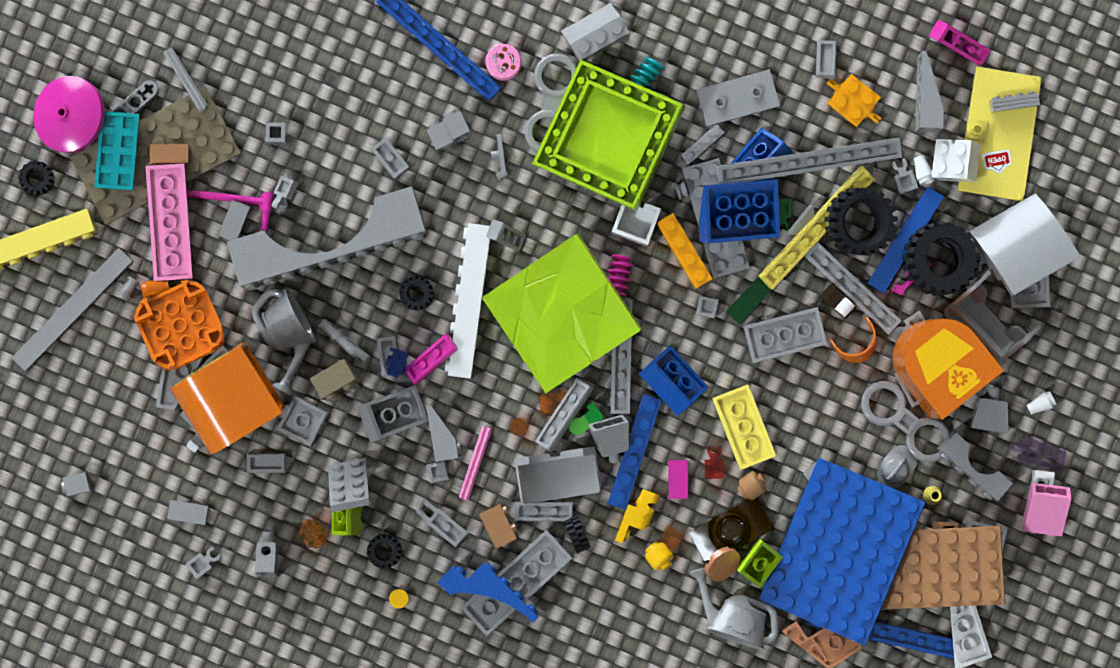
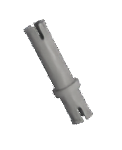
(344, 342)

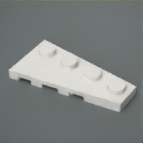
(968, 636)

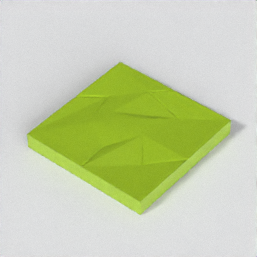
(608, 135)
(562, 313)

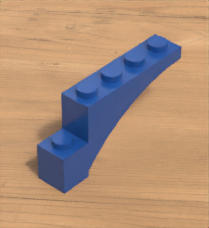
(486, 583)

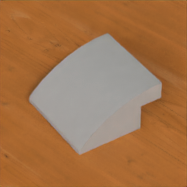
(1024, 244)

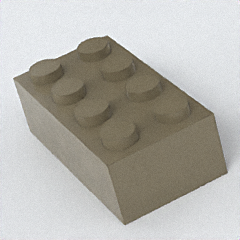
(335, 381)

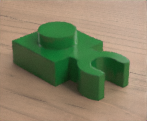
(785, 211)

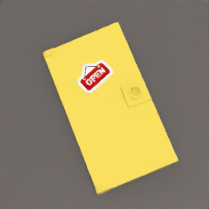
(1002, 135)

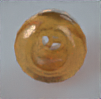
(313, 533)

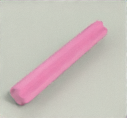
(475, 463)

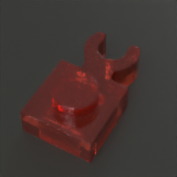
(714, 468)

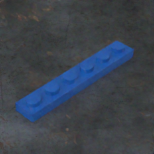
(633, 456)

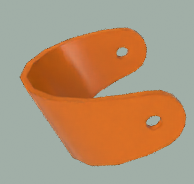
(860, 357)

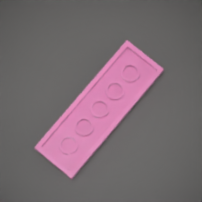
(169, 222)

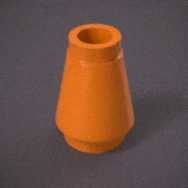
(152, 288)

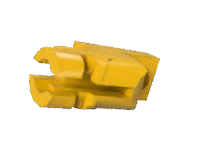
(637, 516)

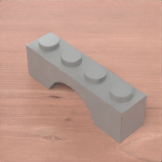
(956, 450)

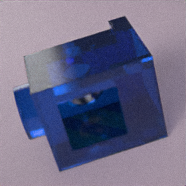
(397, 362)

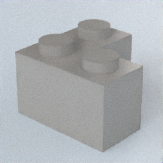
(448, 132)

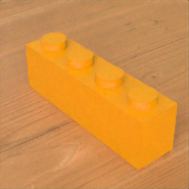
(684, 251)

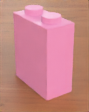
(1046, 509)

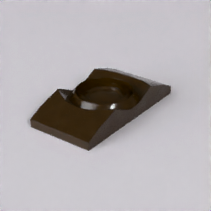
(732, 529)

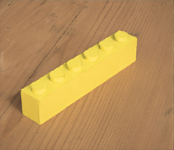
(46, 237)

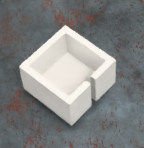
(956, 160)
(636, 225)

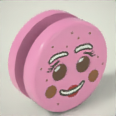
(503, 62)

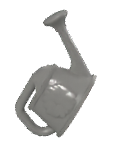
(283, 329)
(737, 618)

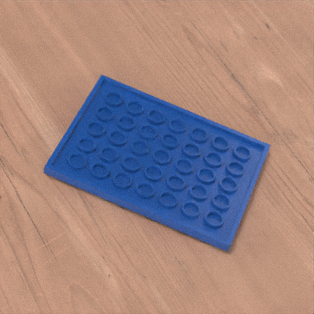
(842, 551)

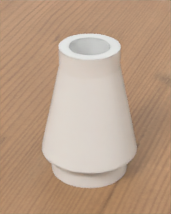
(923, 171)
(1043, 402)

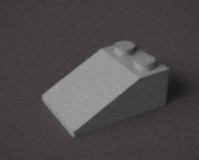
(392, 413)

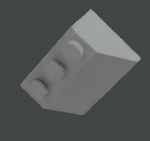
(595, 33)

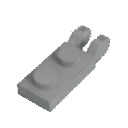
(443, 524)

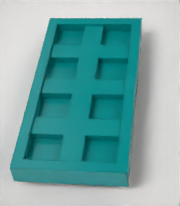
(117, 151)

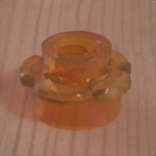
(524, 426)

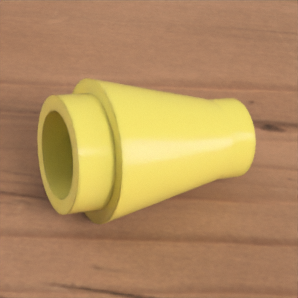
(927, 495)

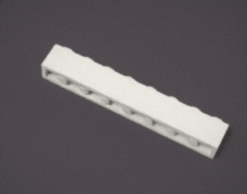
(469, 300)

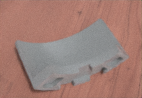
(558, 475)

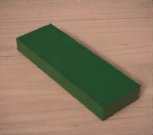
(748, 300)

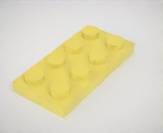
(744, 427)

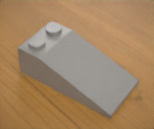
(929, 107)

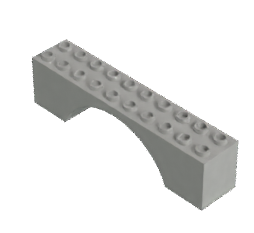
(391, 222)

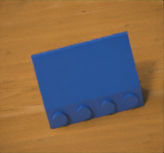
(739, 211)

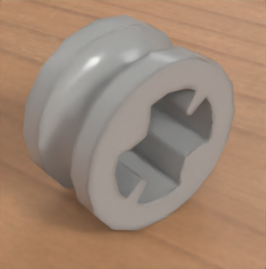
(681, 190)

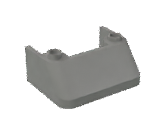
(992, 333)

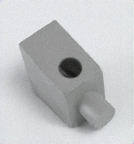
(990, 413)
(611, 437)
(267, 564)

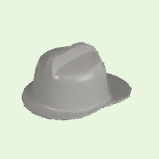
(896, 467)

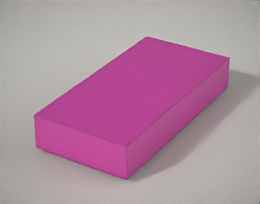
(678, 479)

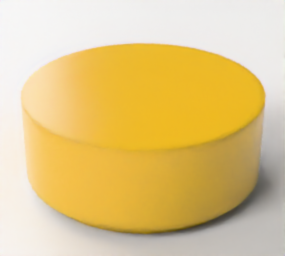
(399, 598)

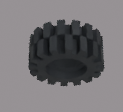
(28, 169)
(416, 281)
(577, 534)
(384, 539)

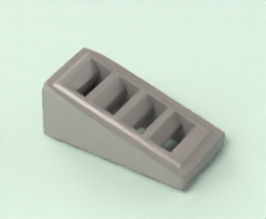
(505, 235)

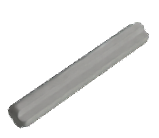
(186, 80)

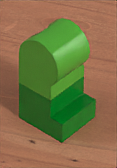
(580, 425)

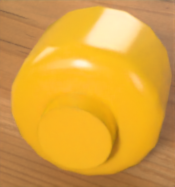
(659, 556)

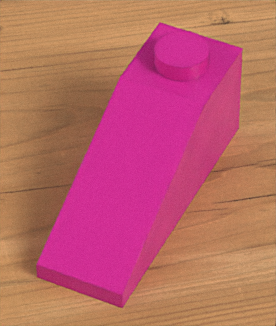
(959, 43)

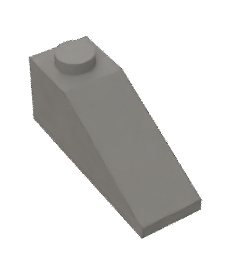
(443, 441)

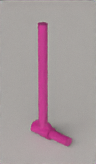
(264, 202)

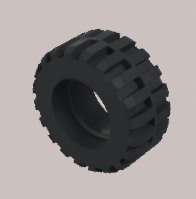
(964, 254)

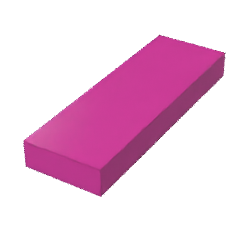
(431, 359)

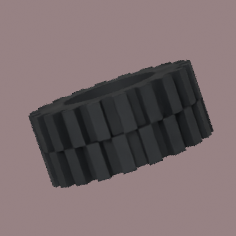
(882, 221)

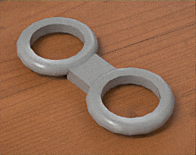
(551, 98)
(903, 419)

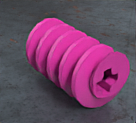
(619, 272)

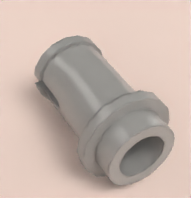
(128, 289)

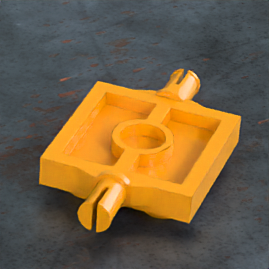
(853, 100)

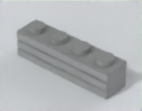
(1016, 102)
(702, 144)

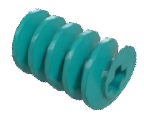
(647, 73)

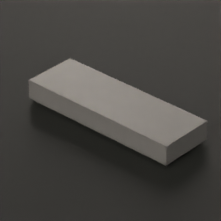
(543, 511)

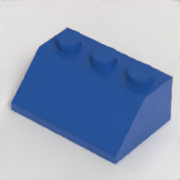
(763, 146)
(673, 380)

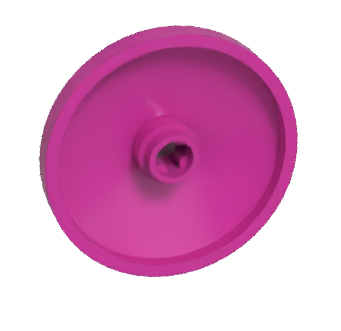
(69, 114)

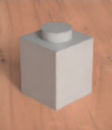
(276, 133)
(76, 484)

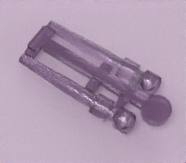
(1017, 447)

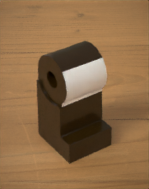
(837, 301)

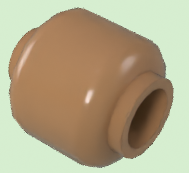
(752, 485)

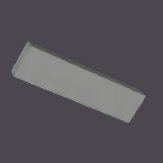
(563, 415)

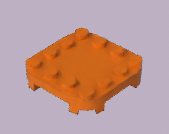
(179, 325)

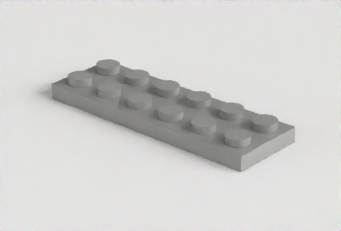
(722, 257)
(526, 574)

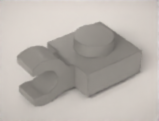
(284, 191)

